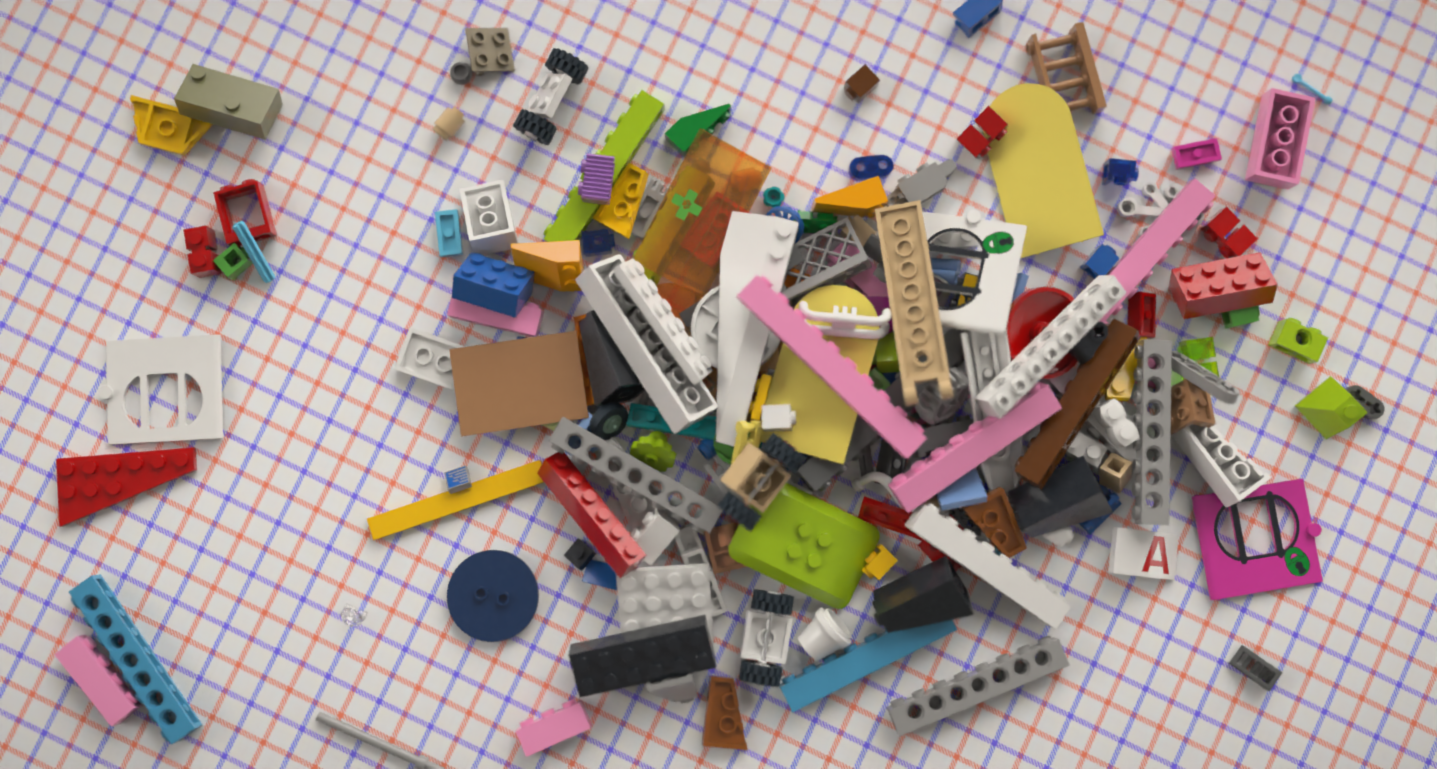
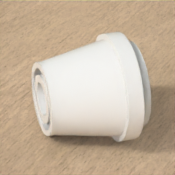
(824, 634)

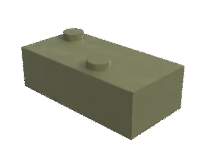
(228, 101)

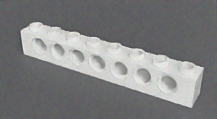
(1050, 346)

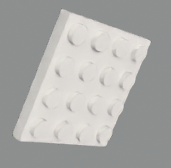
(664, 595)

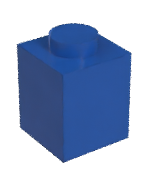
(1100, 261)

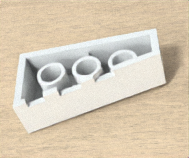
(1220, 463)

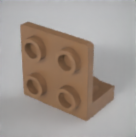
(1190, 406)

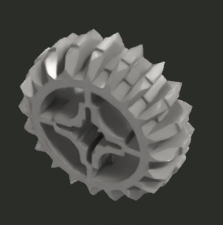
(933, 408)

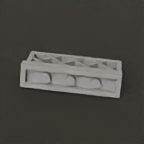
(831, 275)

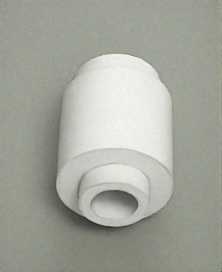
(1060, 537)

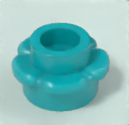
(773, 191)

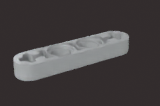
(1204, 378)

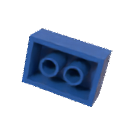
(493, 284)

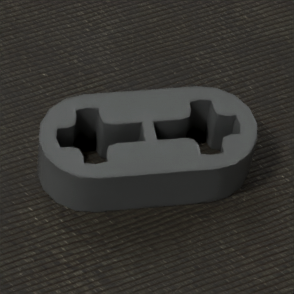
(1368, 399)

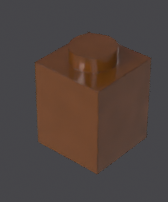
(861, 84)

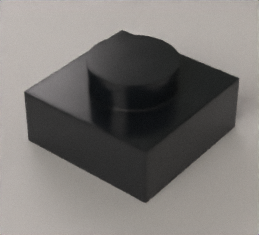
(580, 554)

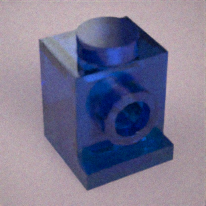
(1119, 171)
(592, 249)

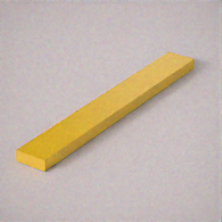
(446, 503)

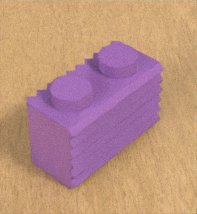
(597, 180)

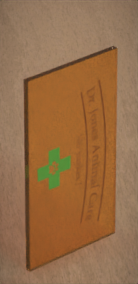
(696, 211)

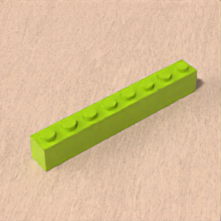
(622, 145)

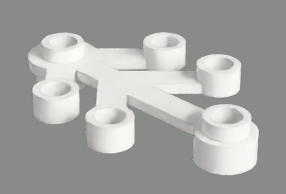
(1148, 210)

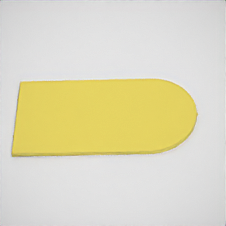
(1042, 170)
(822, 417)

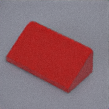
(1142, 313)

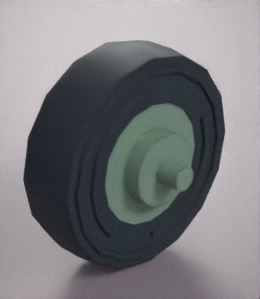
(609, 420)

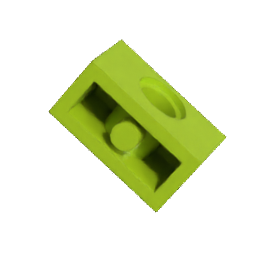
(1285, 340)

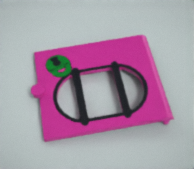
(1245, 575)

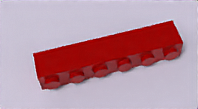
(591, 514)

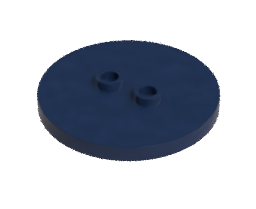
(492, 595)

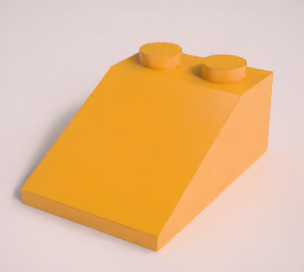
(853, 200)
(554, 263)

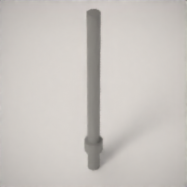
(420, 762)

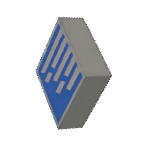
(458, 479)

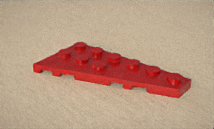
(103, 481)

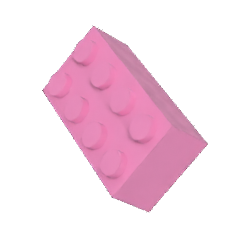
(1280, 139)

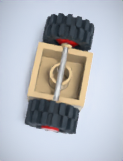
(758, 479)

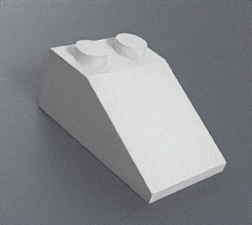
(488, 218)

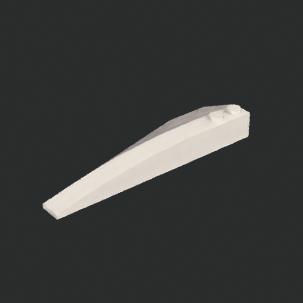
(750, 248)

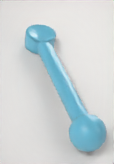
(1297, 78)

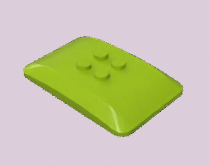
(807, 546)

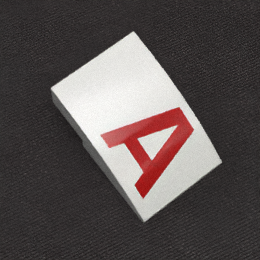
(1143, 553)

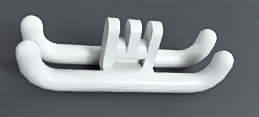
(844, 323)

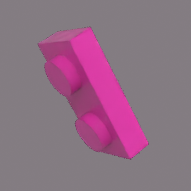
(1196, 153)

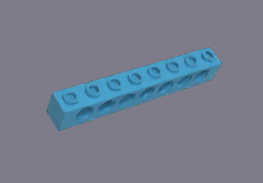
(147, 661)

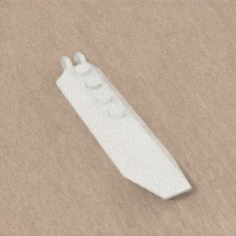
(984, 359)

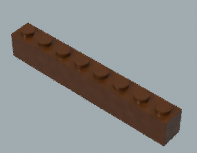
(1077, 404)

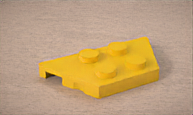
(164, 128)

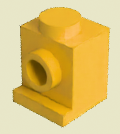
(878, 563)

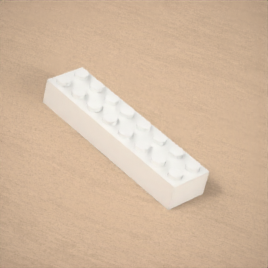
(650, 359)

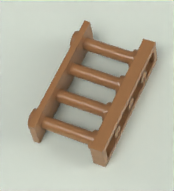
(1083, 58)

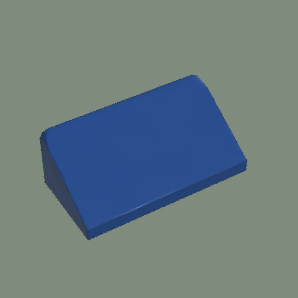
(600, 574)

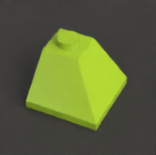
(1330, 408)

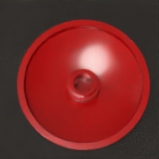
(1030, 316)

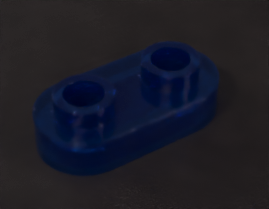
(871, 167)

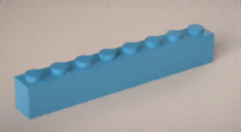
(858, 662)

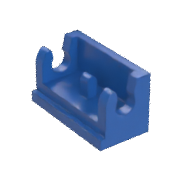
(975, 14)

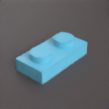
(449, 233)

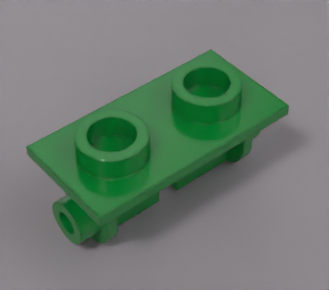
(814, 225)

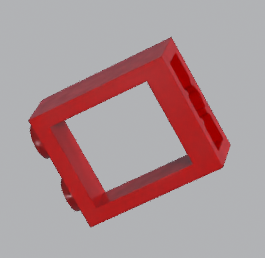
(246, 188)

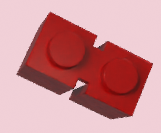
(991, 124)
(1220, 226)
(201, 260)

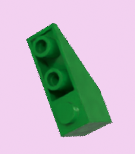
(686, 128)

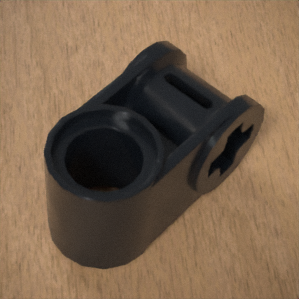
(1089, 343)

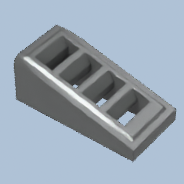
(1271, 680)

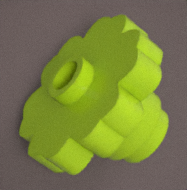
(654, 451)

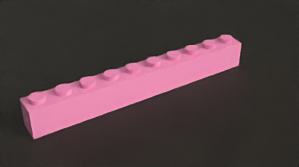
(831, 367)

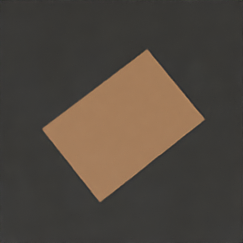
(518, 383)

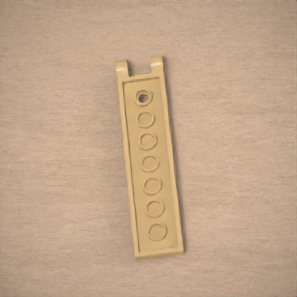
(913, 299)

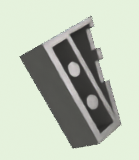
(941, 434)

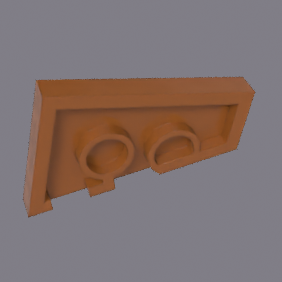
(998, 522)
(722, 716)

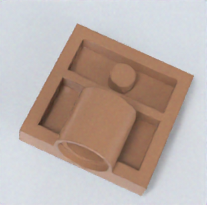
(718, 543)

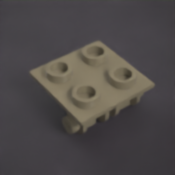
(489, 50)

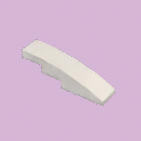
(693, 553)

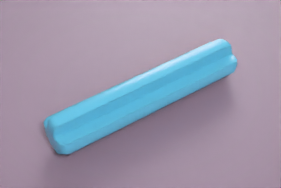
(253, 251)

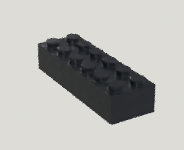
(642, 656)

